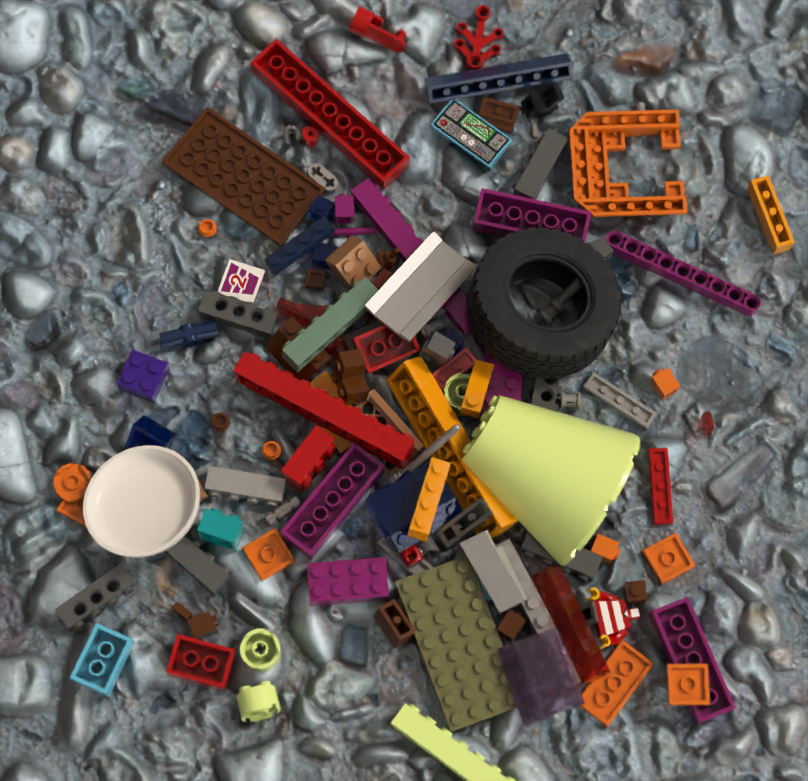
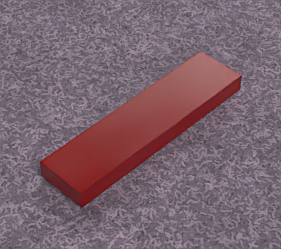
(660, 486)

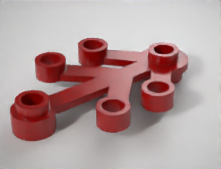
(478, 42)

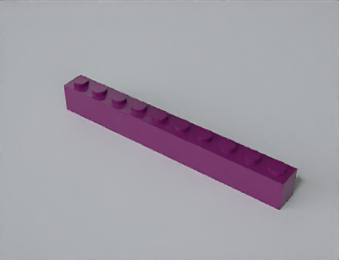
(401, 236)

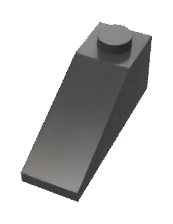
(464, 523)

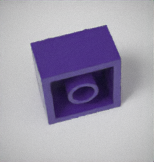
(143, 376)

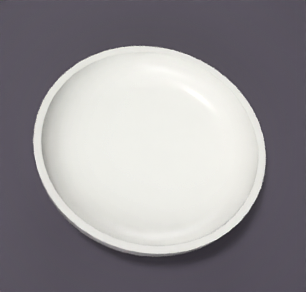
(141, 501)

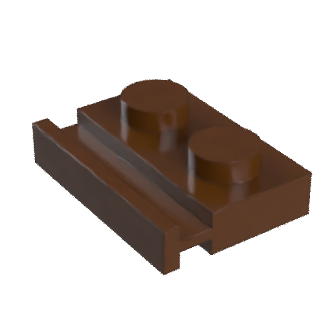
(499, 114)

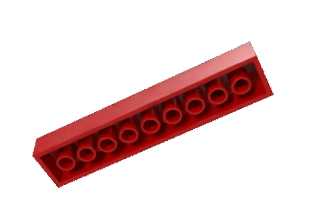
(330, 114)
(324, 410)

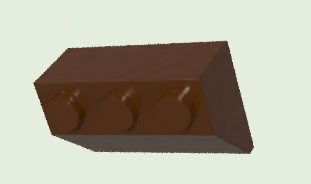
(288, 332)

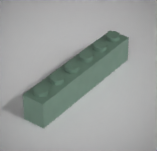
(329, 326)

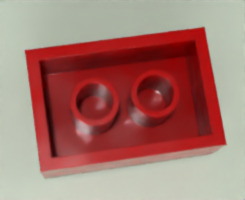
(383, 347)
(309, 459)
(201, 662)

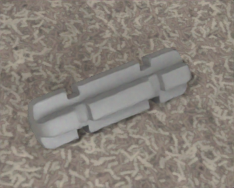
(282, 510)

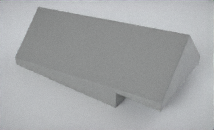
(494, 571)

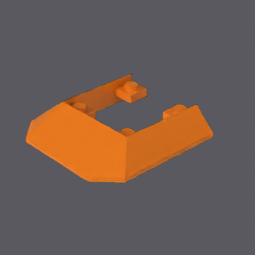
(606, 131)

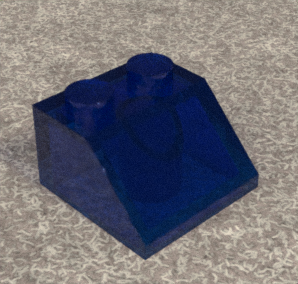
(148, 432)

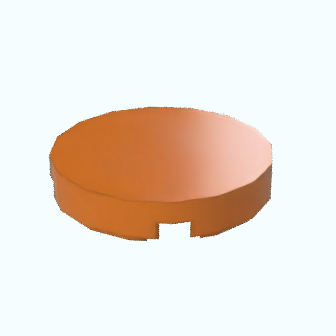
(71, 482)

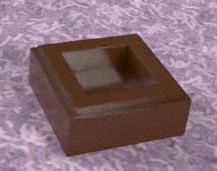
(315, 279)
(182, 611)

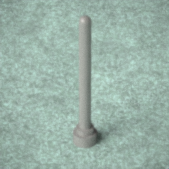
(427, 453)

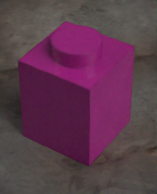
(344, 209)

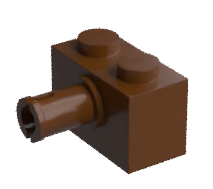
(394, 623)

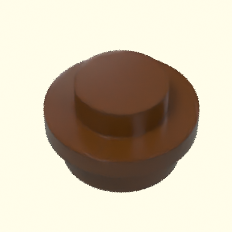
(220, 421)

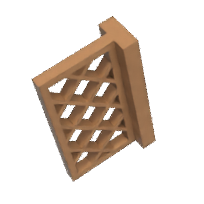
(392, 419)

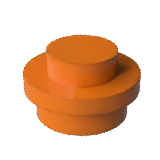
(207, 228)
(271, 450)

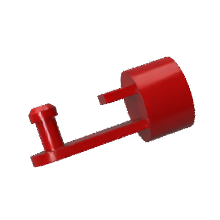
(368, 25)

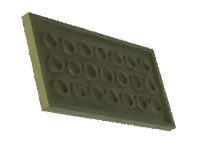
(457, 642)

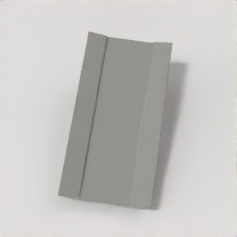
(420, 287)

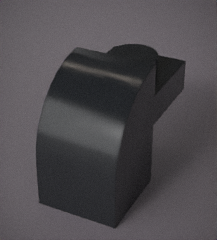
(544, 102)

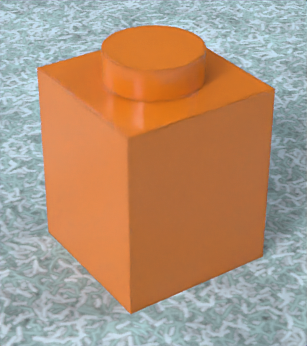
(664, 383)
(606, 547)

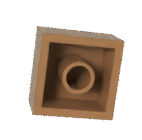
(352, 262)

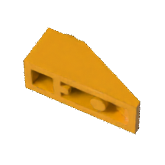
(477, 389)

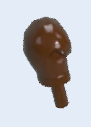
(386, 259)

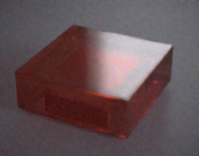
(707, 423)

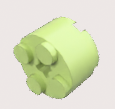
(455, 385)
(265, 640)
(258, 701)

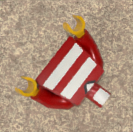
(612, 616)

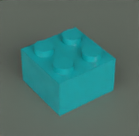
(221, 529)

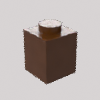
(634, 592)
(203, 625)
(511, 625)

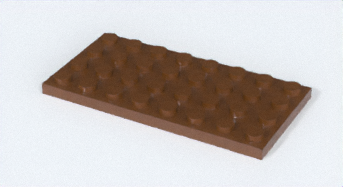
(243, 176)

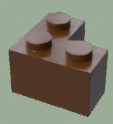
(349, 376)

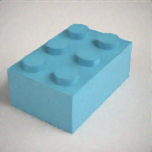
(102, 660)

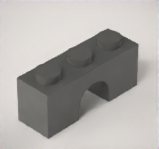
(436, 350)

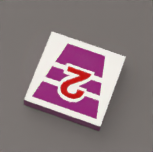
(241, 281)

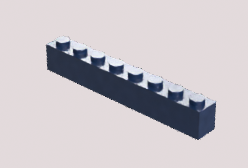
(498, 78)

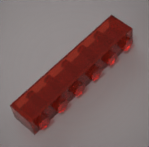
(571, 624)

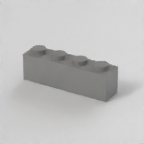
(245, 486)

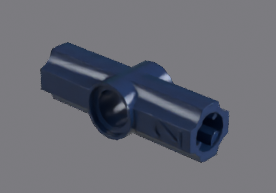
(189, 334)

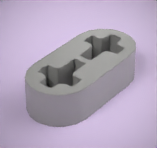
(325, 175)

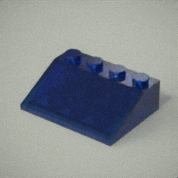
(397, 503)

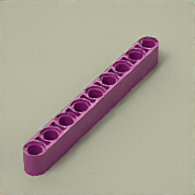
(691, 274)

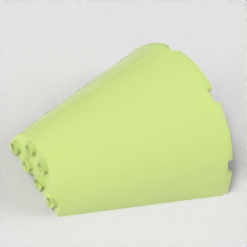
(550, 470)

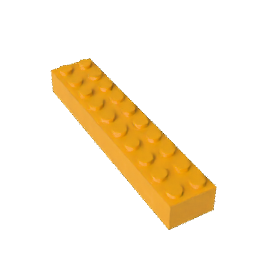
(431, 418)

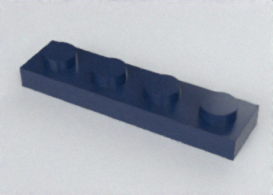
(299, 245)

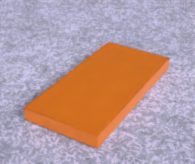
(609, 694)

